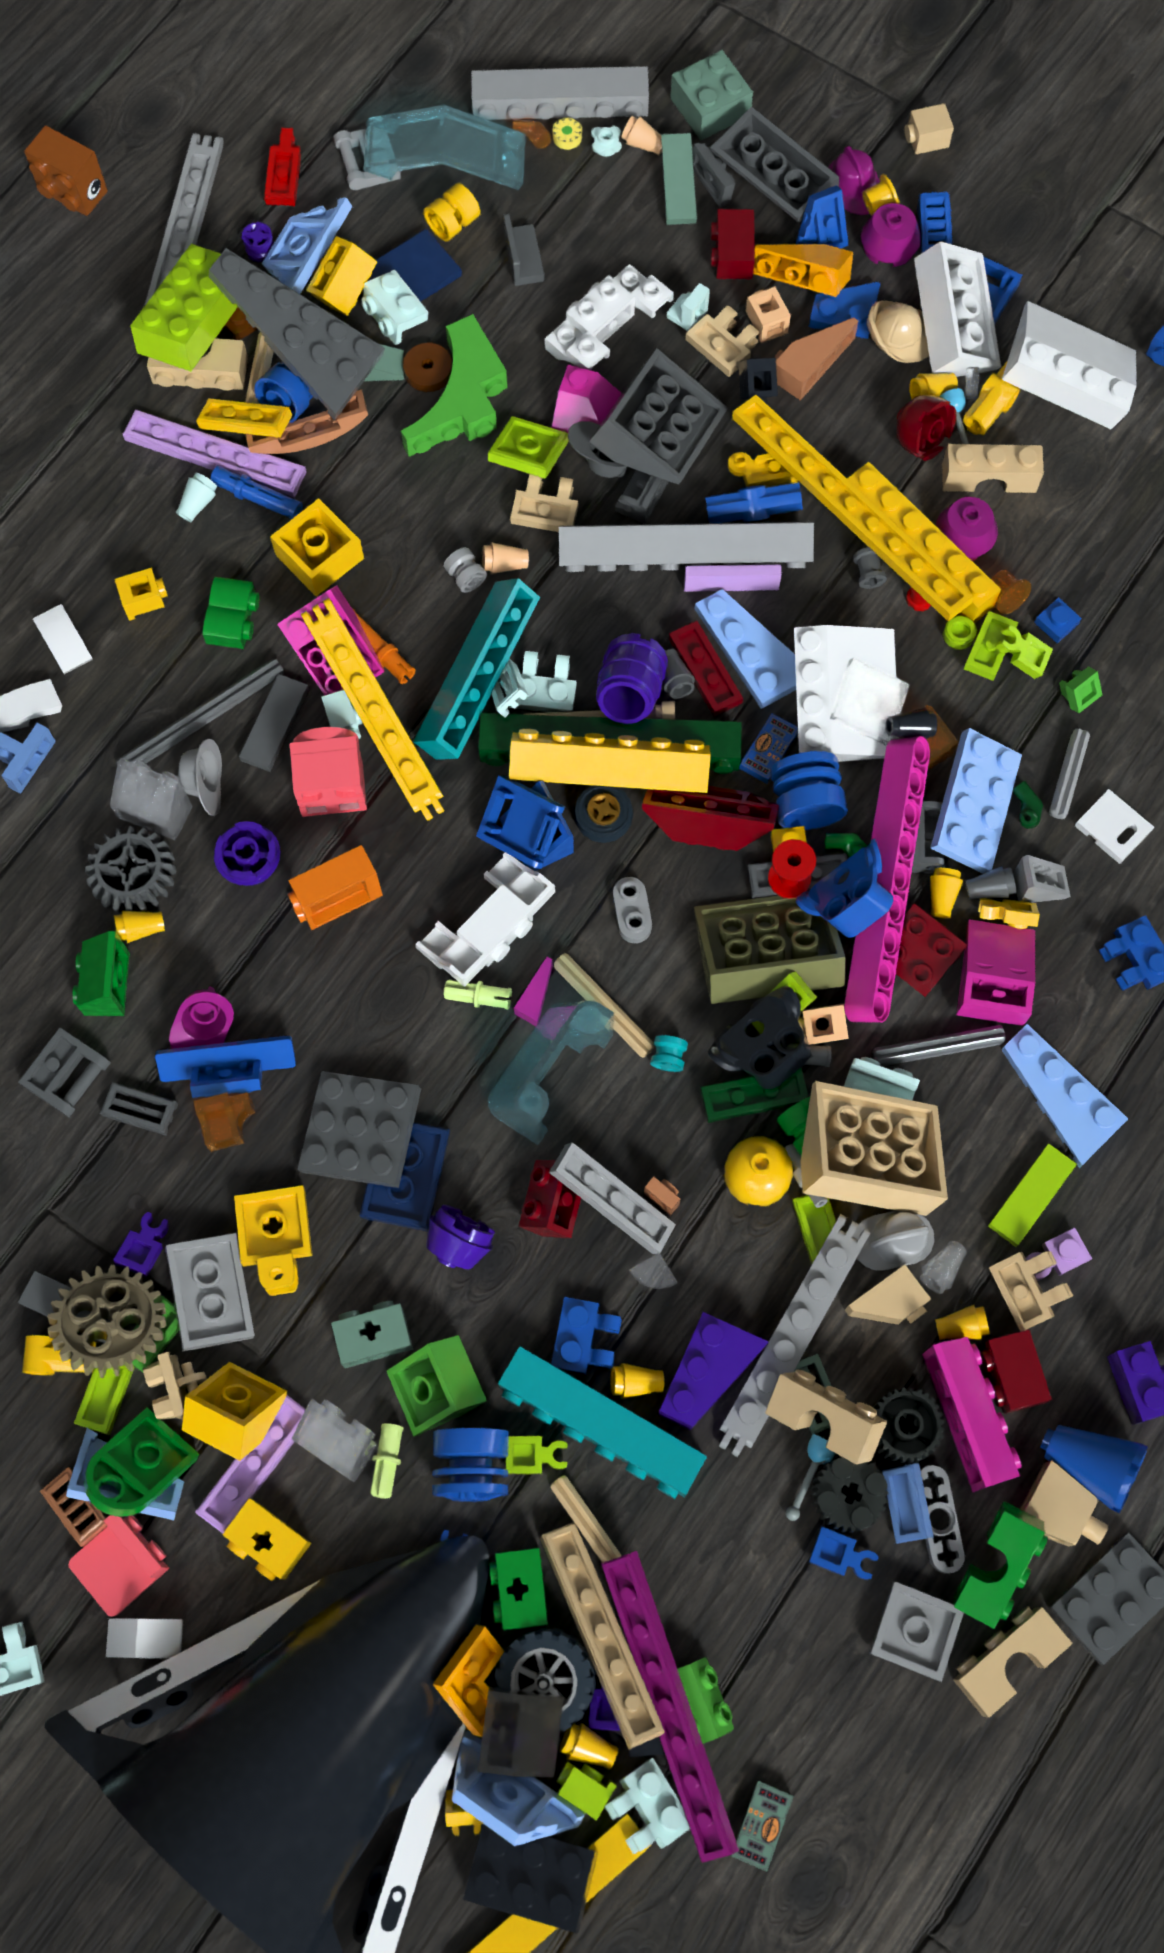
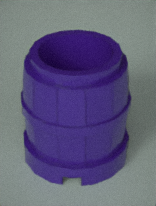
(631, 678)

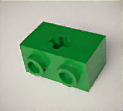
(528, 1568)

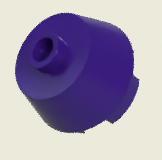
(247, 854)
(458, 1238)

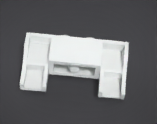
(602, 314)
(493, 925)

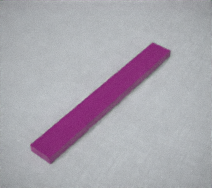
(681, 1736)

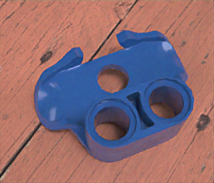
(854, 902)

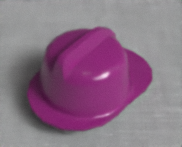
(855, 175)
(201, 1019)

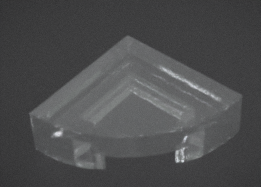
(654, 1273)

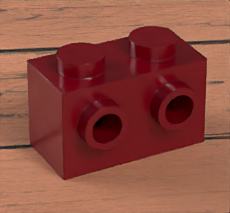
(549, 1204)

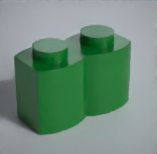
(229, 613)

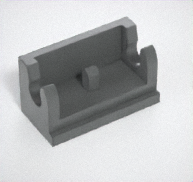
(641, 496)
(926, 858)

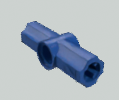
(754, 503)

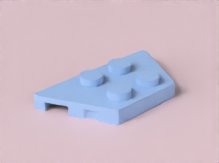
(304, 244)
(509, 1805)

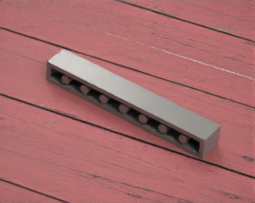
(685, 544)

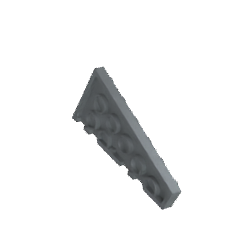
(308, 339)

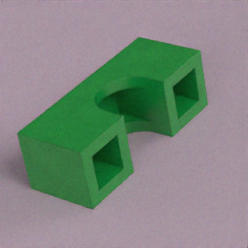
(989, 1593)

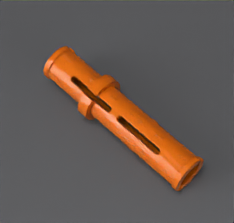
(388, 654)

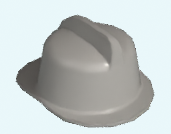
(201, 775)
(895, 1240)

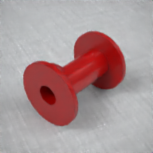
(791, 868)

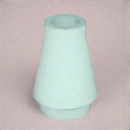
(196, 496)

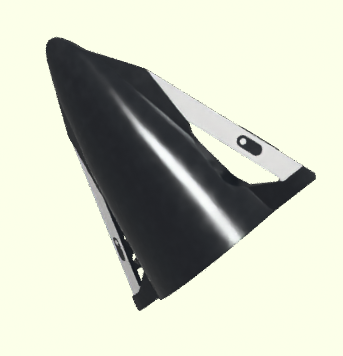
(302, 1750)

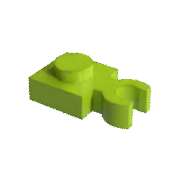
(1028, 651)
(528, 1455)

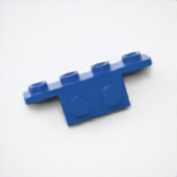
(225, 1066)

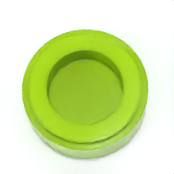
(959, 632)

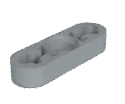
(952, 1545)

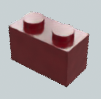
(734, 244)
(1015, 1372)

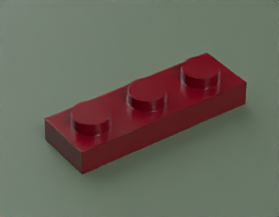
(706, 667)

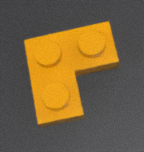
(464, 1677)

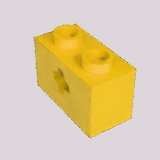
(256, 1521)

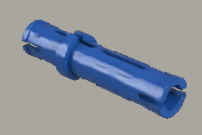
(244, 487)

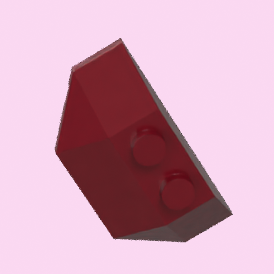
(712, 819)

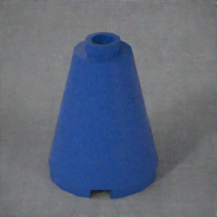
(1096, 1461)

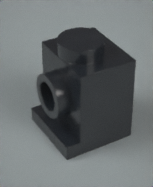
(765, 373)

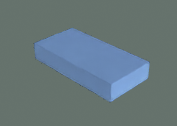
(907, 1503)

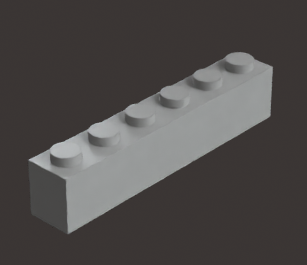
(560, 93)

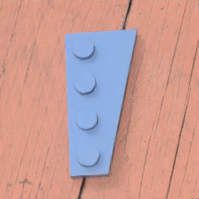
(1074, 1106)

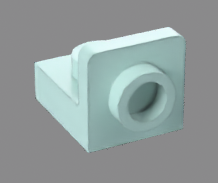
(690, 307)

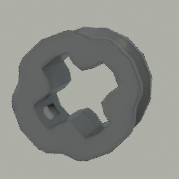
(869, 568)

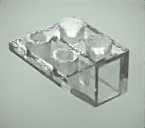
(149, 798)
(333, 1440)

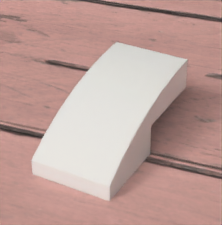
(62, 639)
(28, 703)

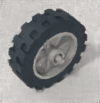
(567, 1649)

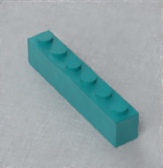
(476, 669)
(601, 1422)

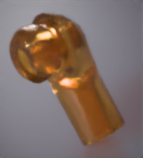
(534, 131)

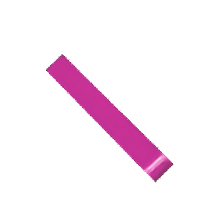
(896, 834)

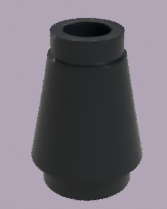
(912, 724)

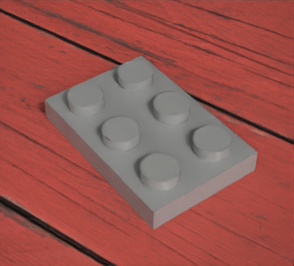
(209, 1292)

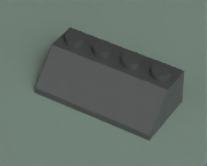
(773, 162)

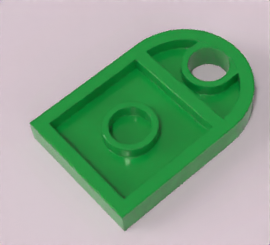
(139, 1464)

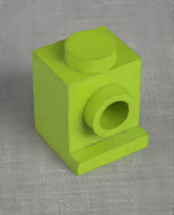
(585, 1789)

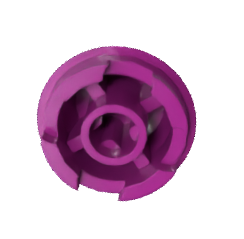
(891, 235)
(969, 526)

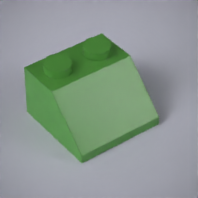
(436, 1385)

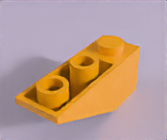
(805, 265)

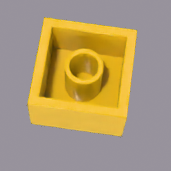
(317, 547)

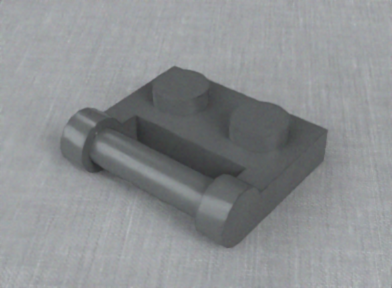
(56, 1065)

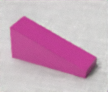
(532, 1000)

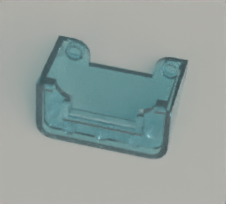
(516, 1095)

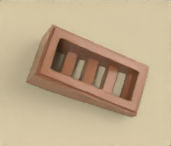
(83, 1536)

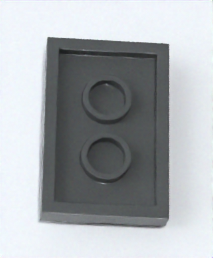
(1112, 1599)

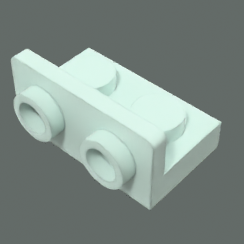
(869, 1076)

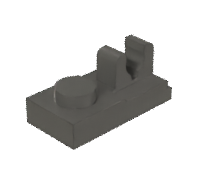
(713, 174)

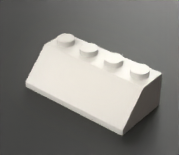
(956, 310)

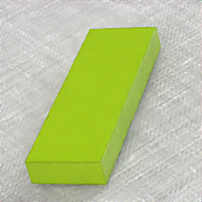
(1032, 1195)

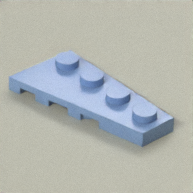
(752, 650)

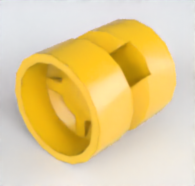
(452, 212)

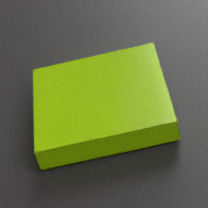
(528, 447)

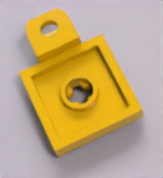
(274, 1252)

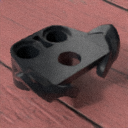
(780, 1016)

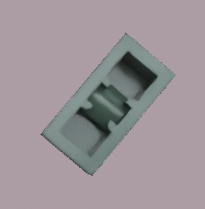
(358, 1349)

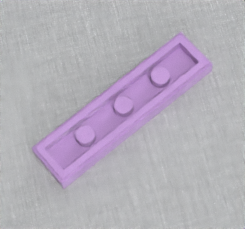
(248, 1475)

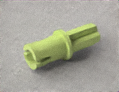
(478, 994)
(386, 1460)

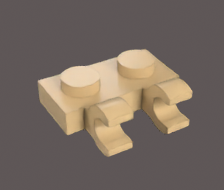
(718, 345)
(544, 511)
(1022, 1291)

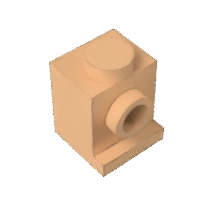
(768, 314)
(837, 1024)

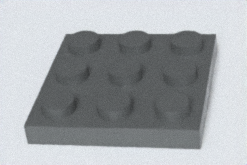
(359, 1129)

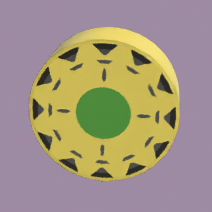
(567, 133)

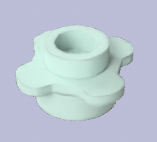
(606, 140)

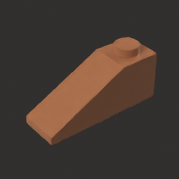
(812, 356)

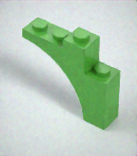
(464, 403)

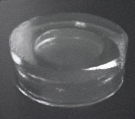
(971, 382)

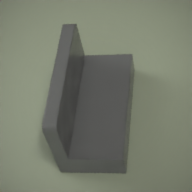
(523, 253)

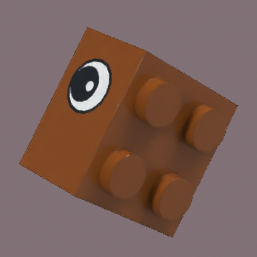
(66, 171)

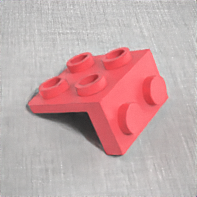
(118, 1564)

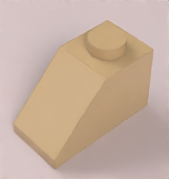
(892, 1300)

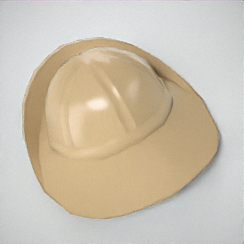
(898, 331)

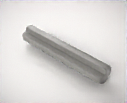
(1069, 773)

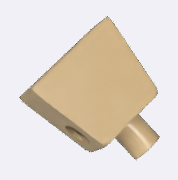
(1063, 1507)

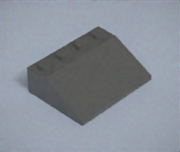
(659, 421)

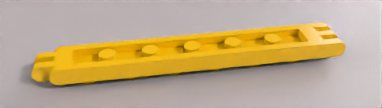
(374, 709)

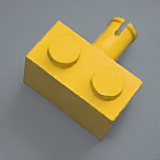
(341, 275)

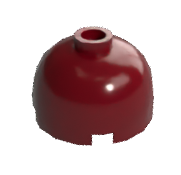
(925, 424)

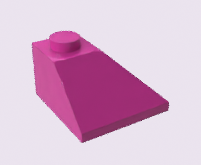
(583, 397)

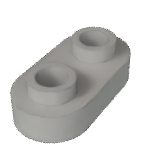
(632, 908)

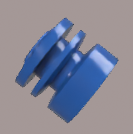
(809, 790)
(470, 1463)

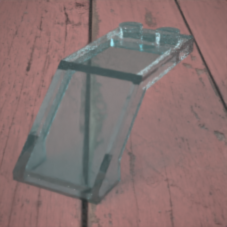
(447, 138)

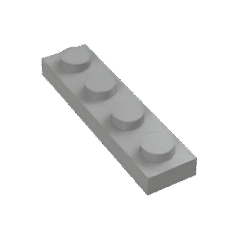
(612, 1198)

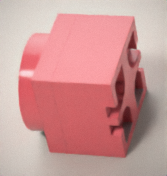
(327, 771)

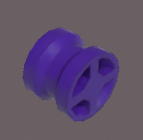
(252, 235)

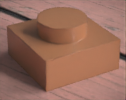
(663, 1195)

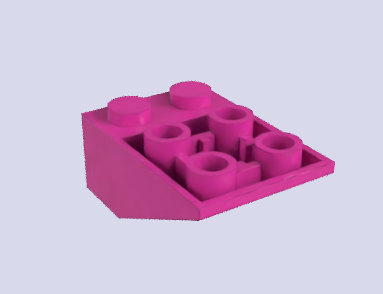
(310, 653)
(997, 973)

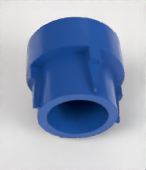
(284, 389)

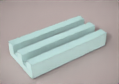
(512, 693)

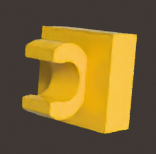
(458, 1817)

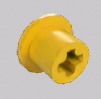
(880, 194)

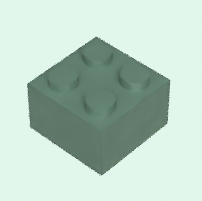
(710, 94)

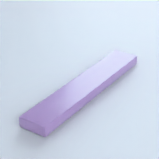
(213, 451)

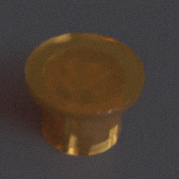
(1012, 593)

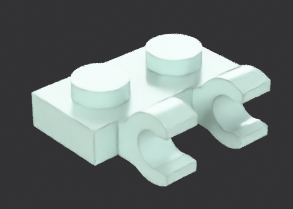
(547, 693)
(21, 1665)
(655, 1803)

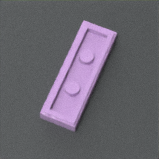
(732, 578)

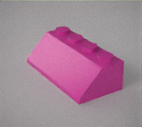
(971, 1413)

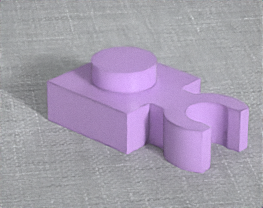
(1068, 1252)

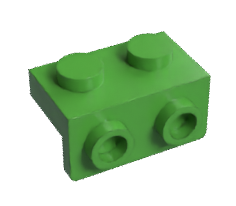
(705, 1700)

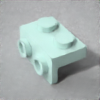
(392, 305)

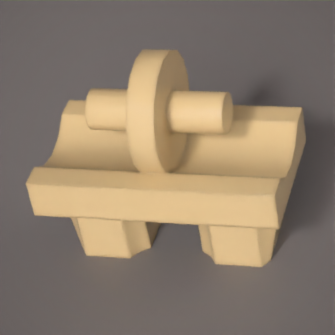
(169, 1372)

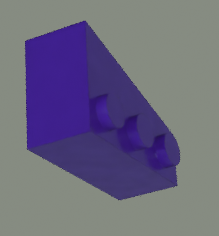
(708, 1368)

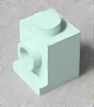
(341, 712)

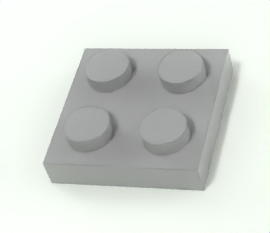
(916, 1631)

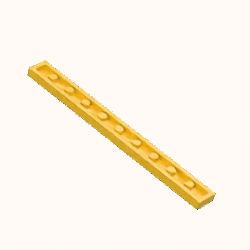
(853, 508)

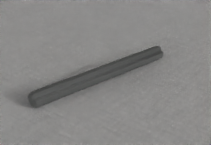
(205, 713)

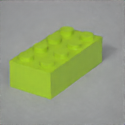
(183, 312)

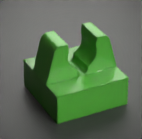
(1082, 689)

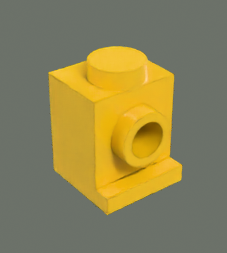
(140, 592)

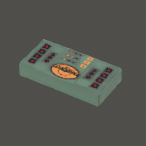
(762, 1825)

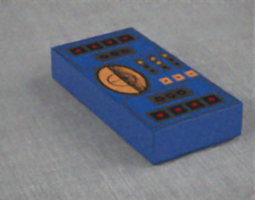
(769, 747)

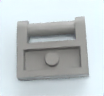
(356, 179)

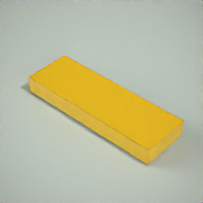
(244, 417)

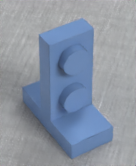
(24, 757)

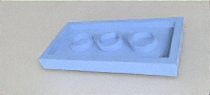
(976, 801)

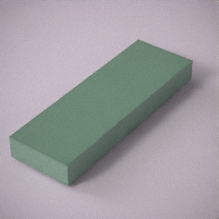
(678, 179)

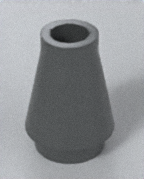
(678, 678)
(992, 884)

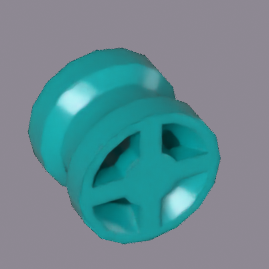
(669, 1053)

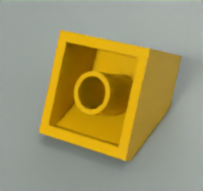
(232, 1410)

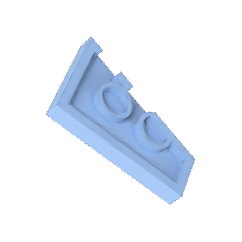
(163, 1506)

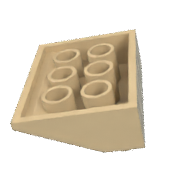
(873, 1150)

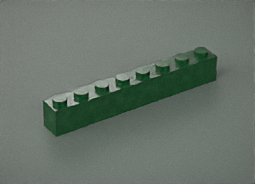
(722, 736)

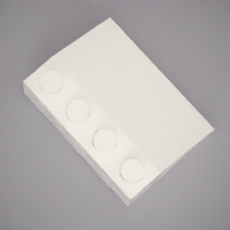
(1072, 366)
(820, 667)

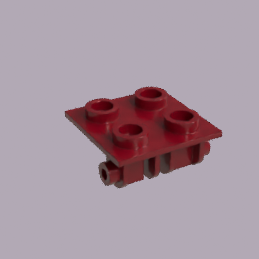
(926, 950)

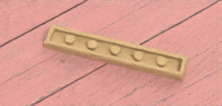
(602, 1636)

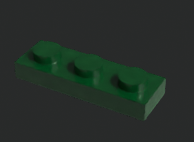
(747, 1097)

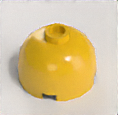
(758, 1171)

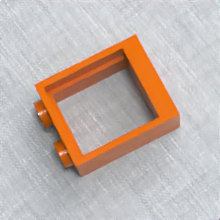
(334, 888)

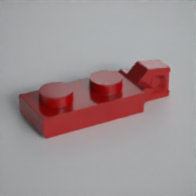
(283, 171)

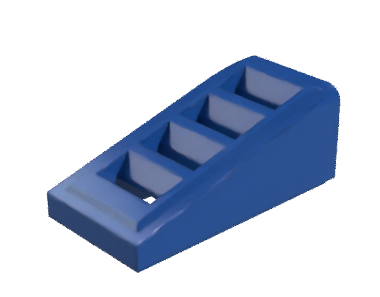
(934, 206)

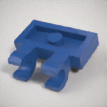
(1144, 951)
(576, 1334)

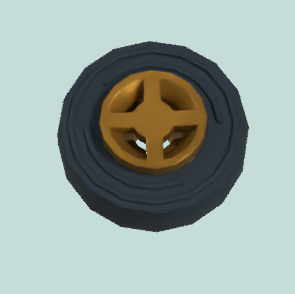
(604, 801)

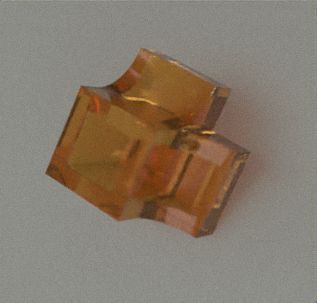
(223, 1119)

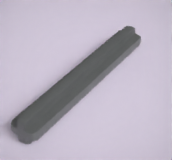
(939, 1045)

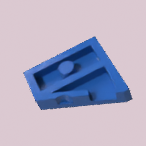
(824, 219)
(848, 304)

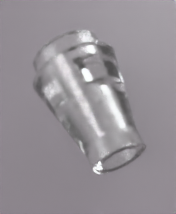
(942, 1269)

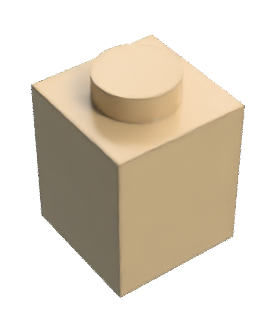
(929, 129)

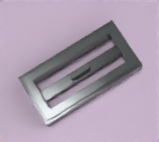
(165, 1117)

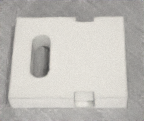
(1108, 820)

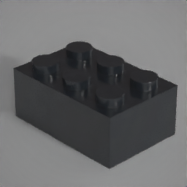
(532, 1880)

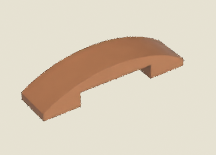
(311, 430)

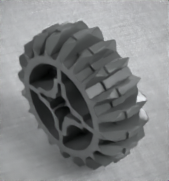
(105, 866)

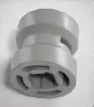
(465, 570)

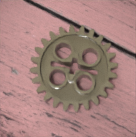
(120, 1345)

